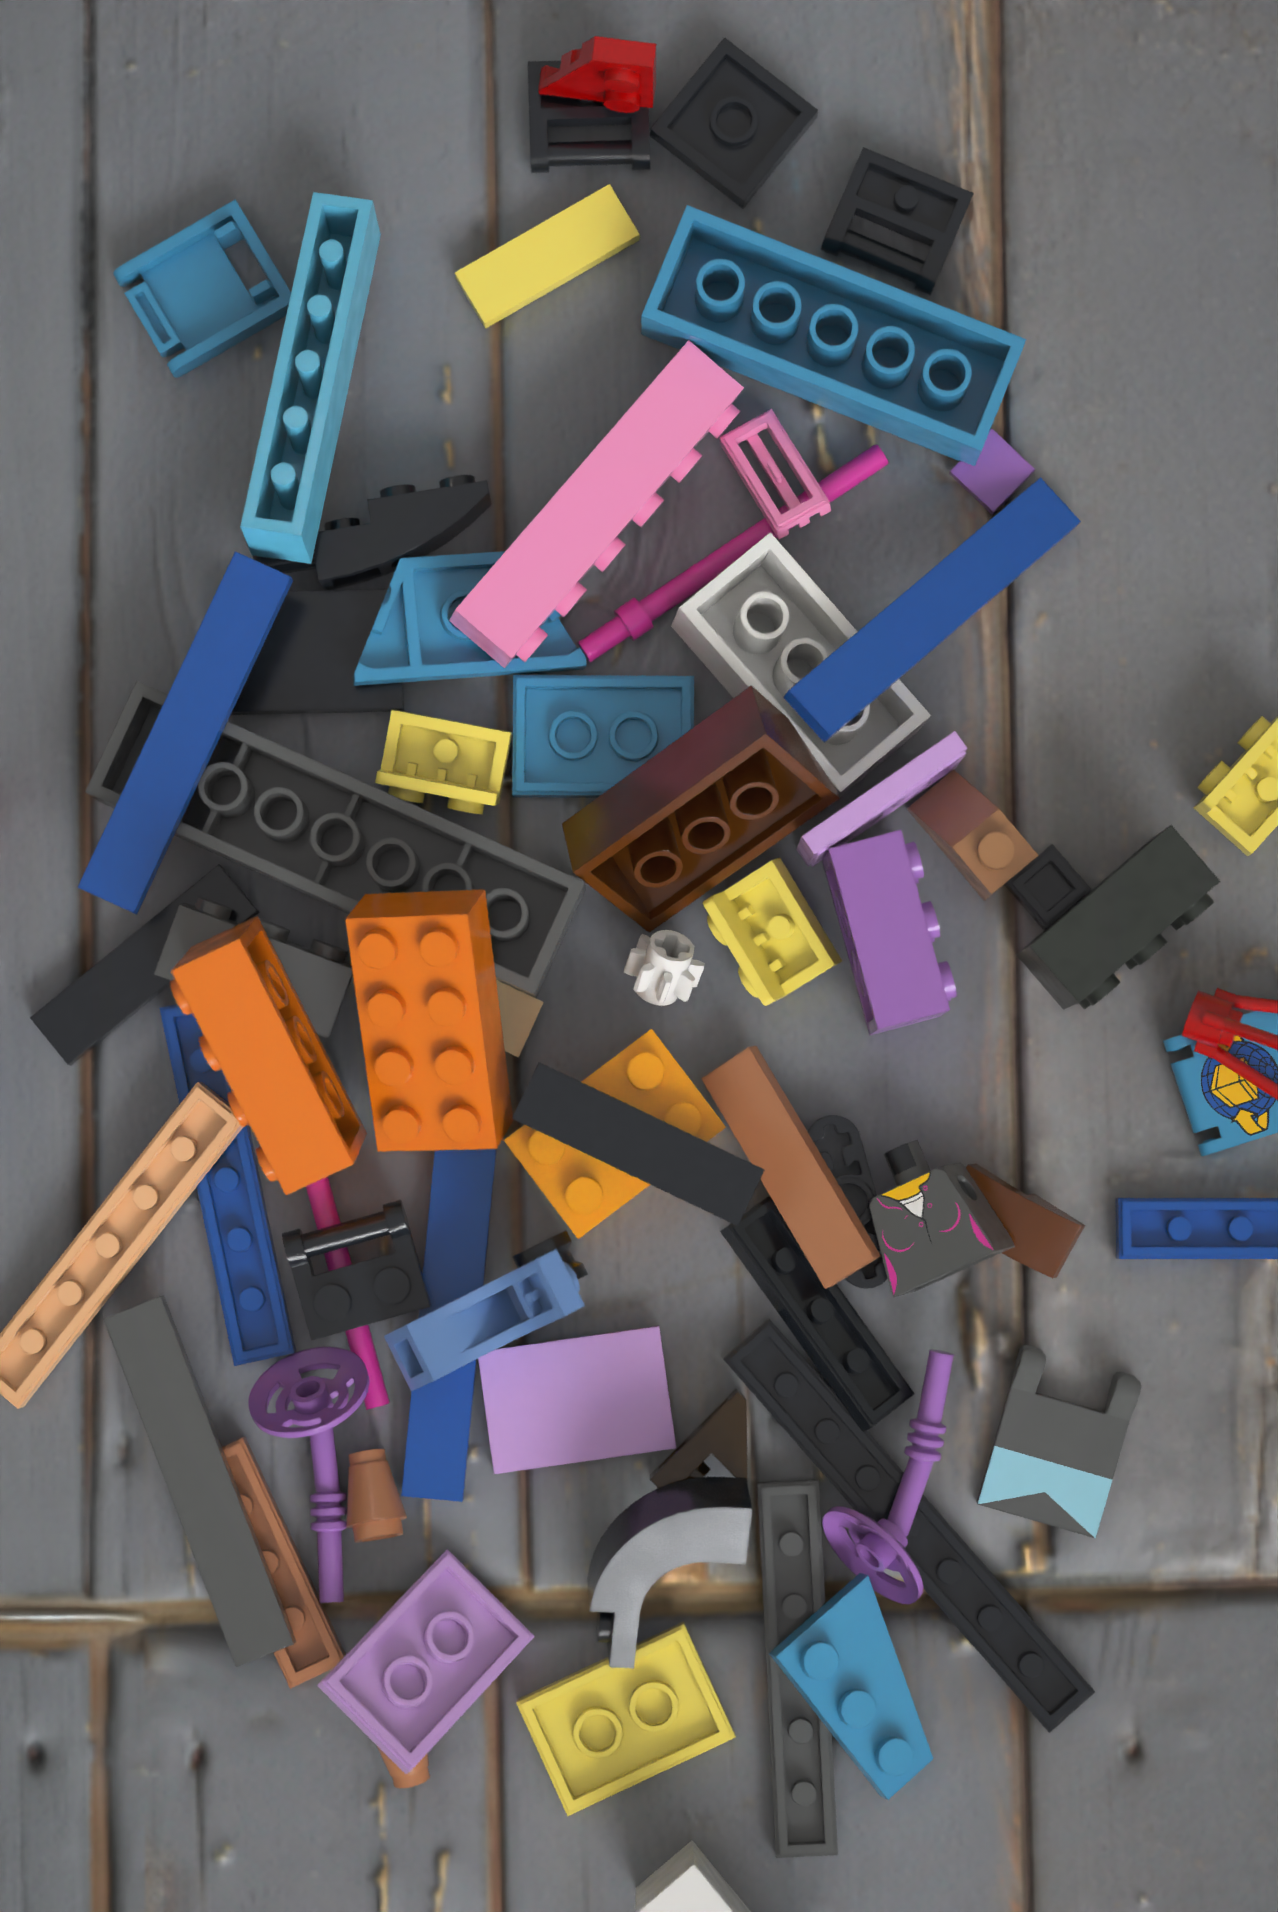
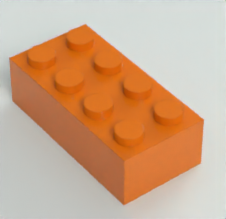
(430, 1020)
(268, 1056)

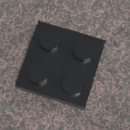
(733, 122)

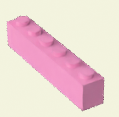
(596, 505)

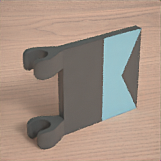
(1056, 1456)

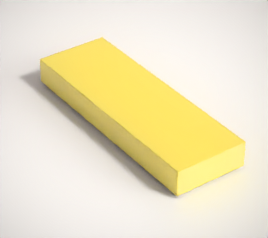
(547, 256)

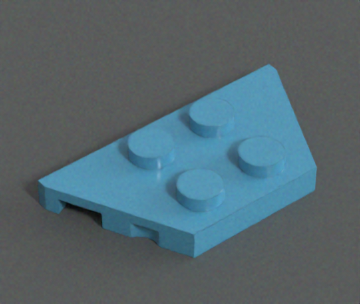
(419, 643)

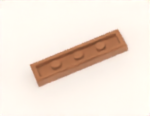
(793, 1167)
(316, 1642)

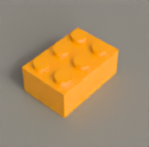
(586, 1188)

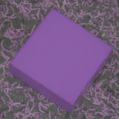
(996, 473)

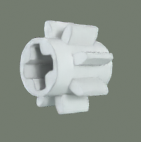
(664, 967)

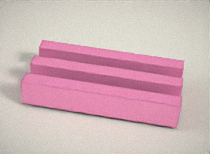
(798, 512)

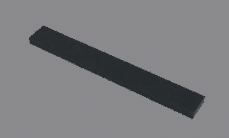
(944, 1561)

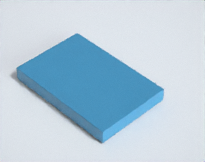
(592, 730)

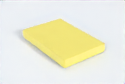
(625, 1724)

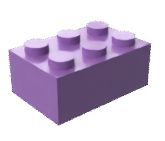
(888, 931)

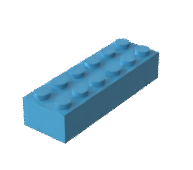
(831, 335)

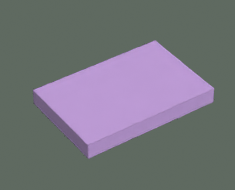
(882, 799)
(577, 1400)
(426, 1661)

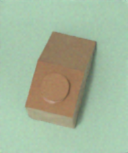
(972, 833)

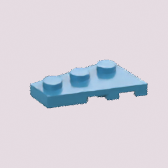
(856, 1686)

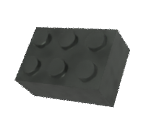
(1120, 921)

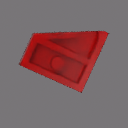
(607, 72)

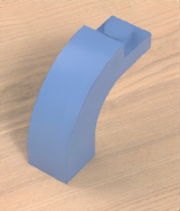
(485, 1319)

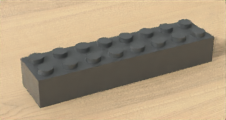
(349, 838)

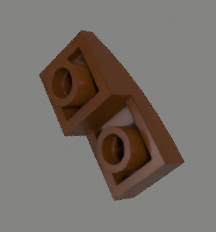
(1038, 1229)

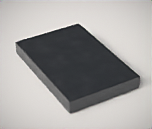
(313, 658)

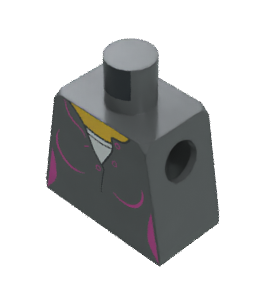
(932, 1222)

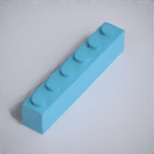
(311, 378)

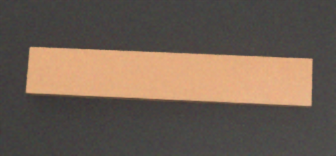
(113, 1241)

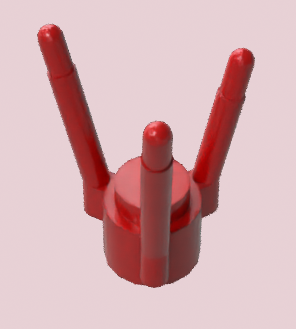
(1216, 1022)

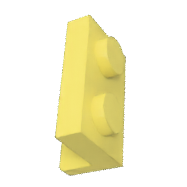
(444, 760)
(1244, 797)
(770, 933)

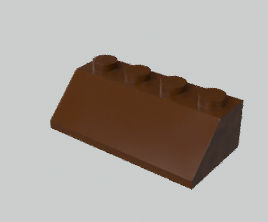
(698, 811)

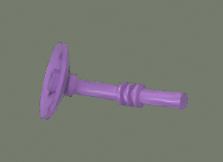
(318, 1415)
(884, 1542)

